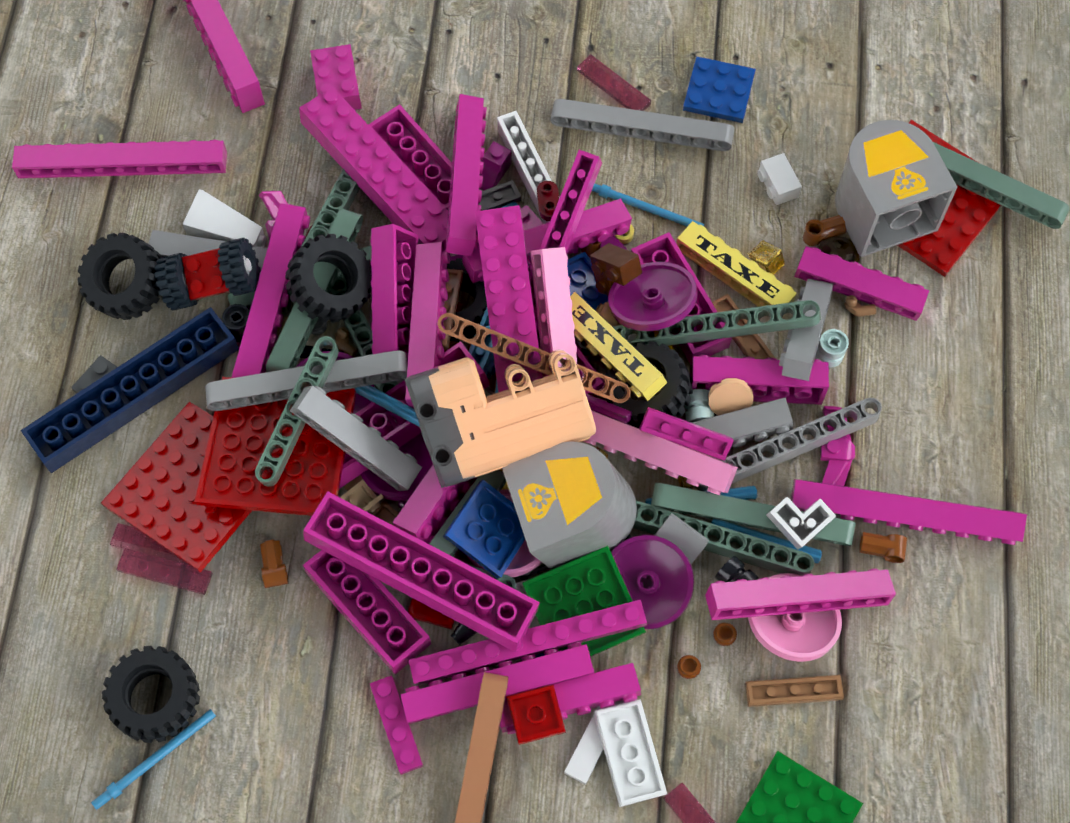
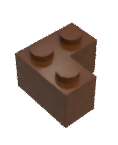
(614, 265)

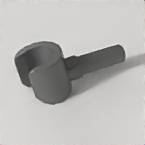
(539, 569)

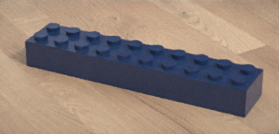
(130, 390)

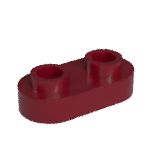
(547, 199)

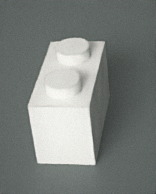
(779, 179)

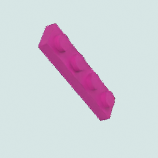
(686, 434)
(396, 725)

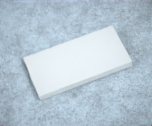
(630, 753)

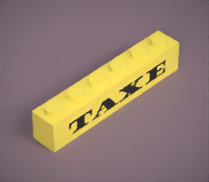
(732, 267)
(615, 350)

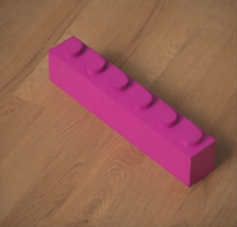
(863, 283)
(588, 692)

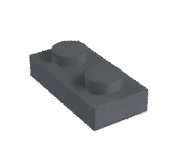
(499, 196)
(93, 373)

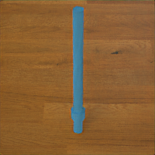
(606, 191)
(115, 789)

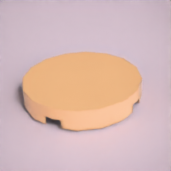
(730, 396)

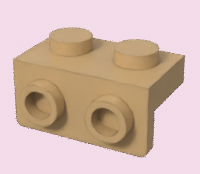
(363, 497)

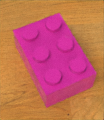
(336, 69)

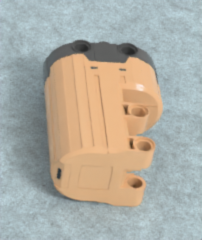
(483, 434)

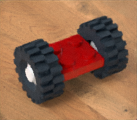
(207, 274)

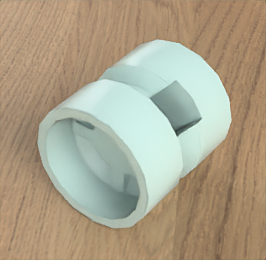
(832, 347)
(699, 406)

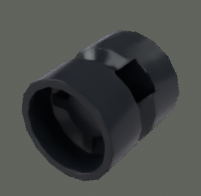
(235, 320)
(734, 570)

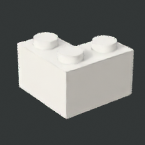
(800, 526)

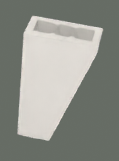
(217, 221)

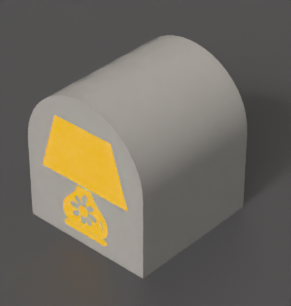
(892, 186)
(570, 502)

